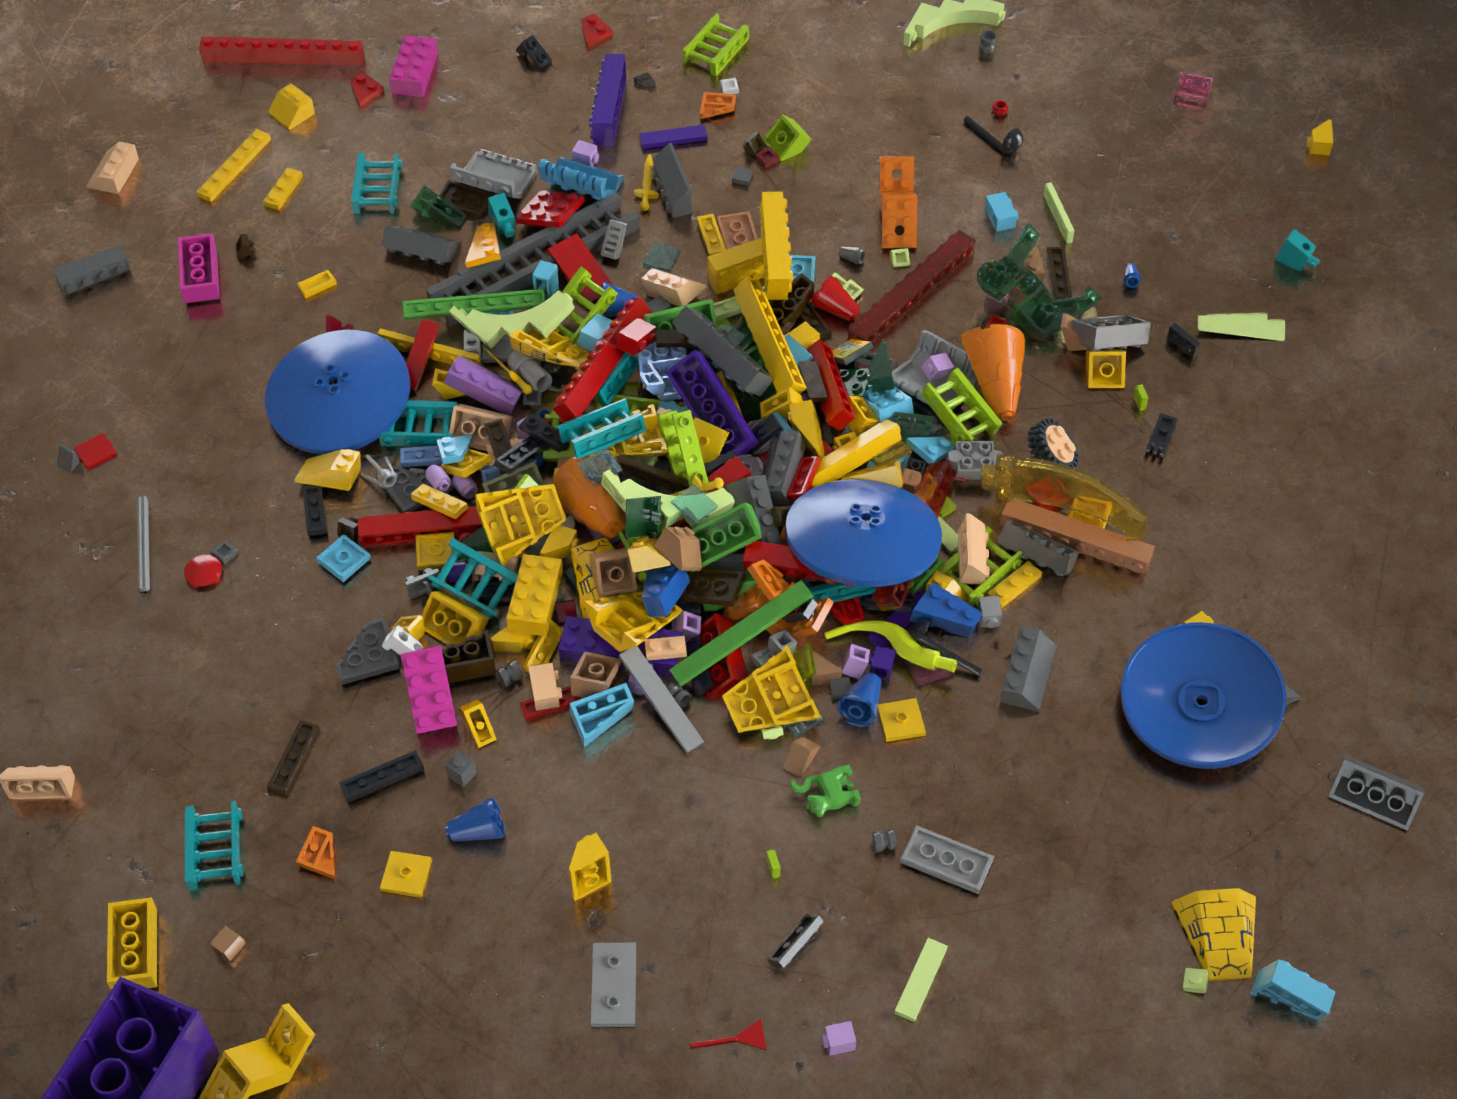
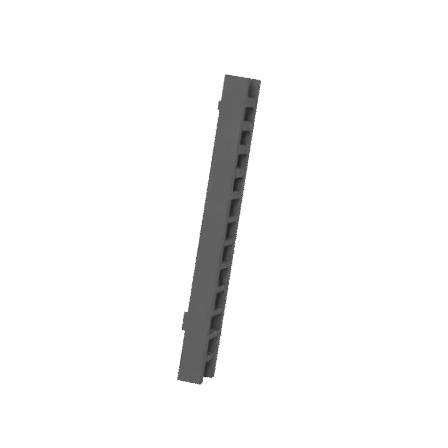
(533, 244)

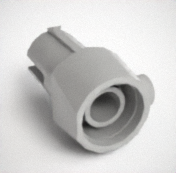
(530, 370)

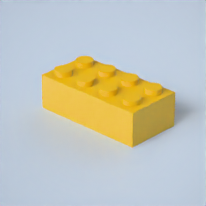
(734, 264)
(534, 595)
(132, 942)

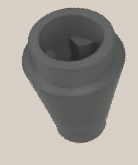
(852, 254)

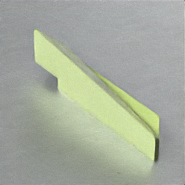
(1243, 324)

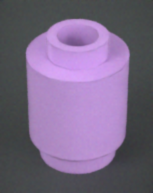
(437, 478)
(465, 486)

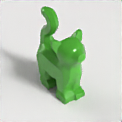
(830, 785)

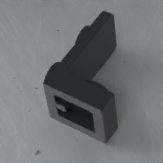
(535, 51)

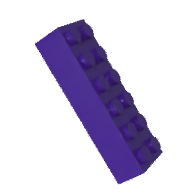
(608, 100)
(711, 402)
(580, 637)

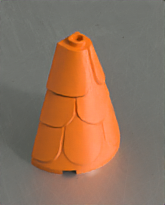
(997, 363)
(586, 502)

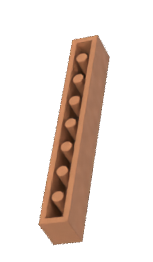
(1080, 536)

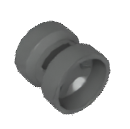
(987, 41)
(936, 429)
(509, 674)
(681, 696)
(882, 840)

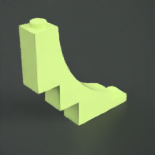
(951, 12)
(492, 327)
(670, 514)

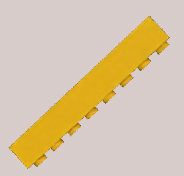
(768, 336)

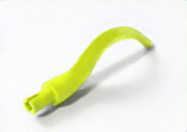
(901, 642)

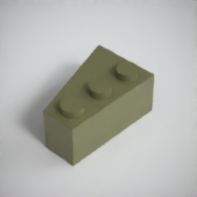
(510, 481)

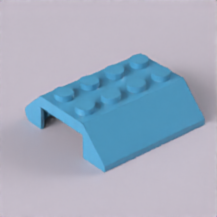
(580, 177)

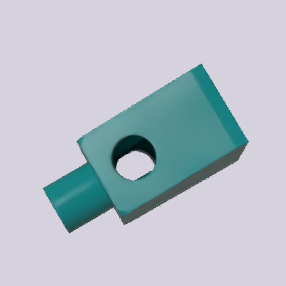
(502, 220)
(1297, 252)

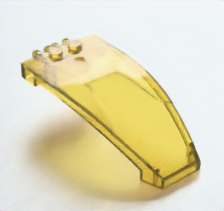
(1062, 487)

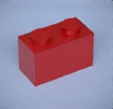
(636, 337)

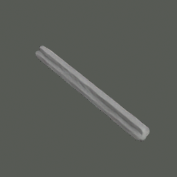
(143, 544)

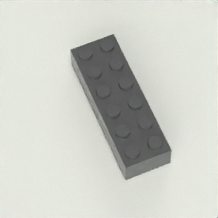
(722, 351)

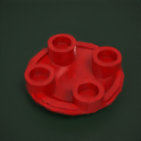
(203, 571)

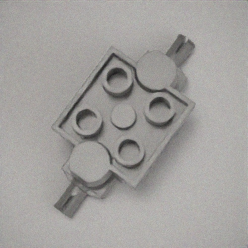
(970, 458)

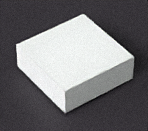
(729, 86)

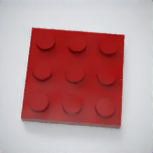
(550, 209)

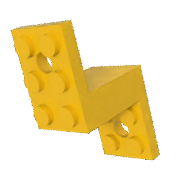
(262, 1062)

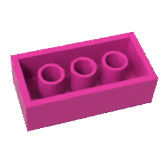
(413, 66)
(198, 268)
(428, 689)

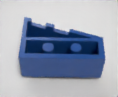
(663, 589)
(946, 611)

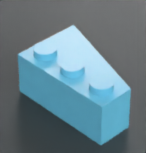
(600, 712)
(1294, 988)

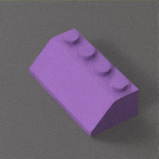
(483, 385)

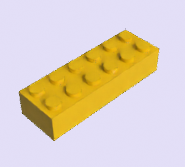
(775, 246)

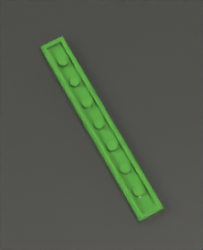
(483, 302)
(741, 633)

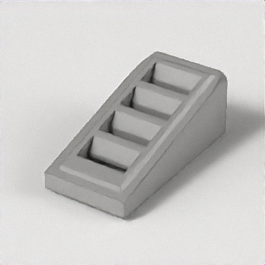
(606, 244)

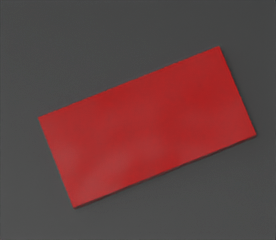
(572, 255)

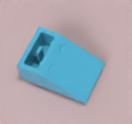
(888, 402)

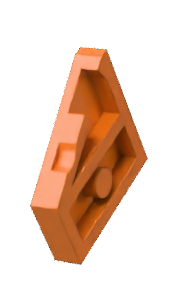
(716, 104)
(768, 579)
(318, 853)

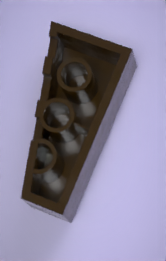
(789, 310)
(469, 659)

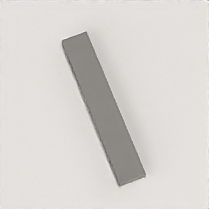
(661, 699)

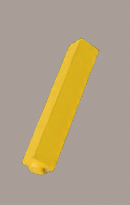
(856, 452)

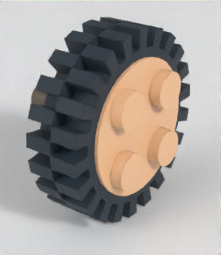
(1052, 443)

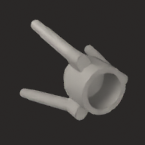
(386, 477)

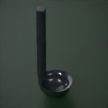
(1011, 142)
(917, 632)

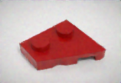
(595, 29)
(365, 88)
(847, 611)

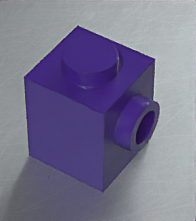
(882, 662)

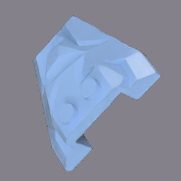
(653, 366)

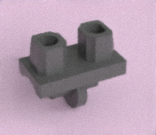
(421, 585)

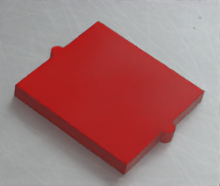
(95, 450)

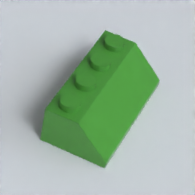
(664, 318)
(727, 533)

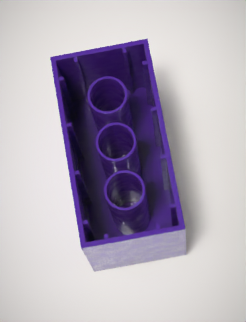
(137, 1050)

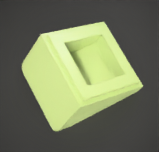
(900, 257)

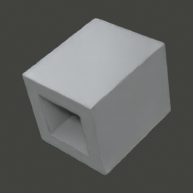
(991, 611)

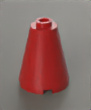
(836, 300)

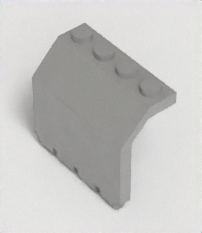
(496, 173)
(913, 378)

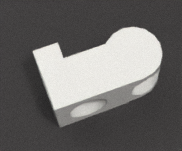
(472, 343)
(401, 641)

